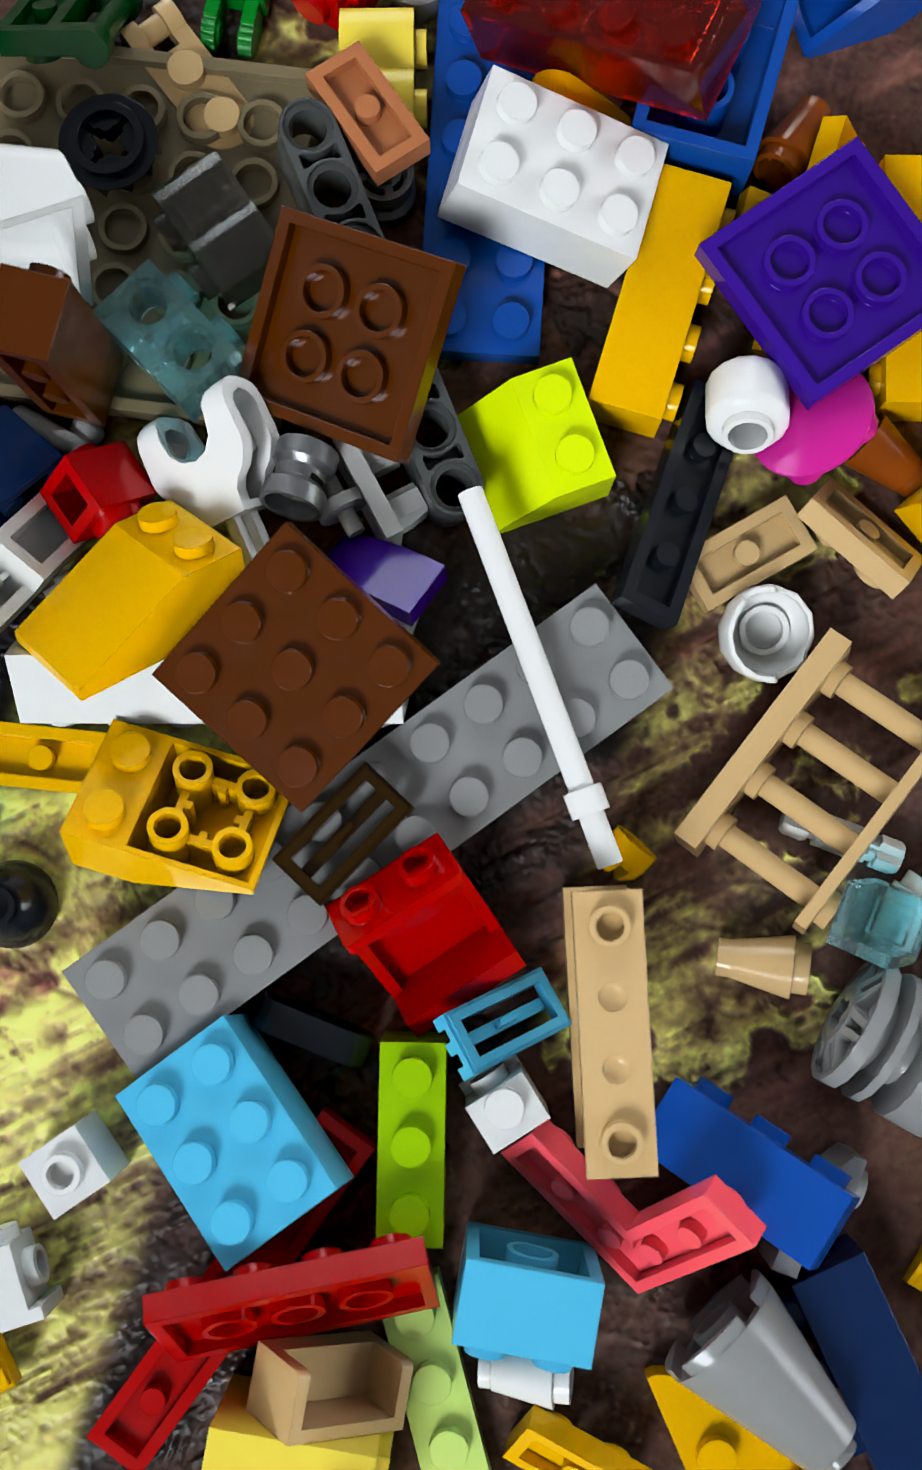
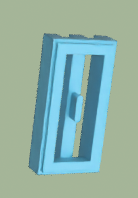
(464, 1043)

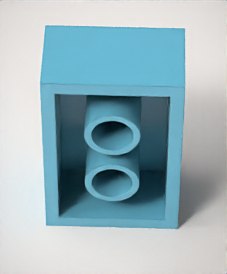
(234, 1138)

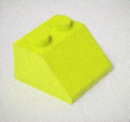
(537, 446)

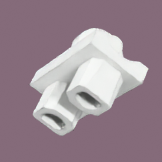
(386, 515)

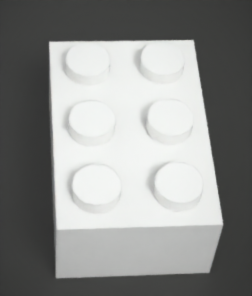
(553, 178)

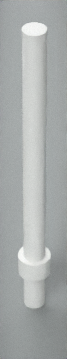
(585, 799)

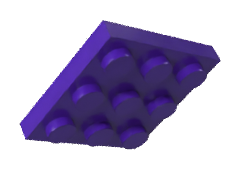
(824, 272)

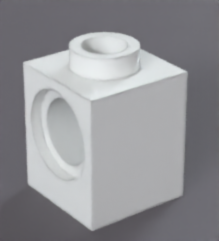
(74, 1164)

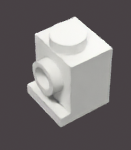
(504, 1103)
(24, 1279)

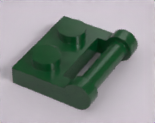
(60, 28)

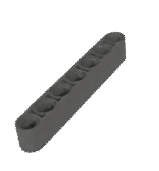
(333, 170)

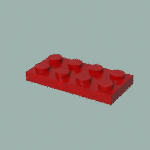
(292, 1300)

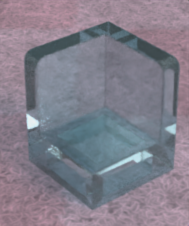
(878, 923)

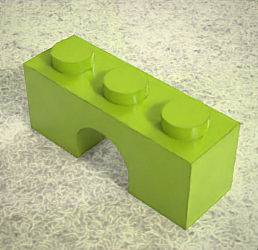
(412, 1136)

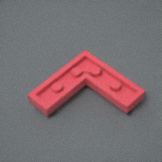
(642, 1246)

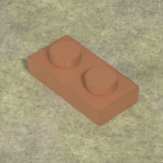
(369, 113)

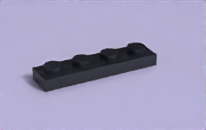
(674, 517)

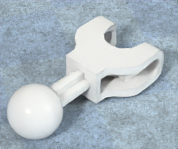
(224, 477)

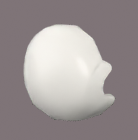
(766, 632)

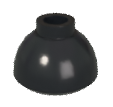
(26, 904)

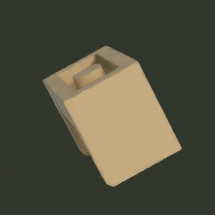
(329, 1387)

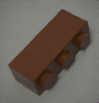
(56, 344)

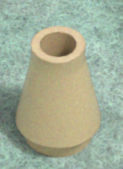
(766, 963)

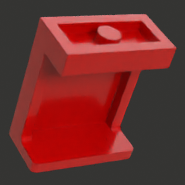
(425, 933)

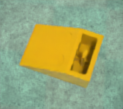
(172, 814)

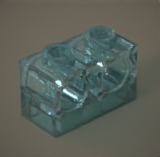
(166, 345)

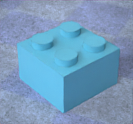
(527, 1298)

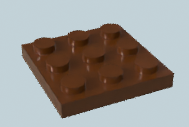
(349, 332)
(295, 667)

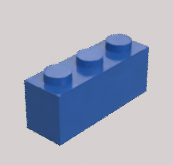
(794, 1198)

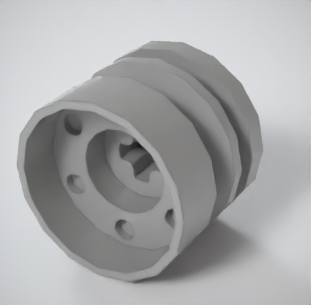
(875, 1044)

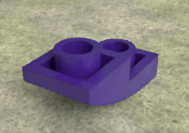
(391, 574)

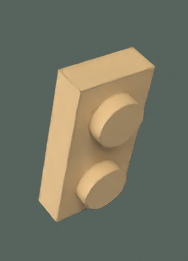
(862, 538)
(750, 554)

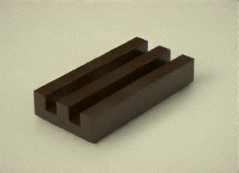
(304, 875)

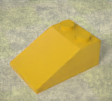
(130, 598)

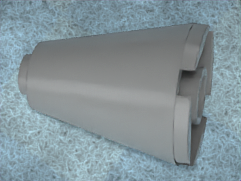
(764, 1375)

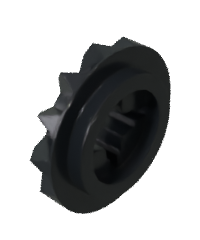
(108, 118)

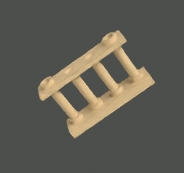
(751, 774)
(610, 1030)

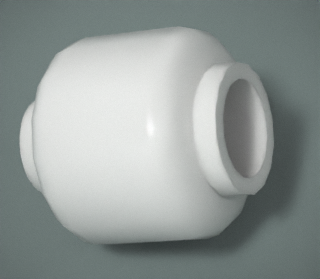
(747, 404)

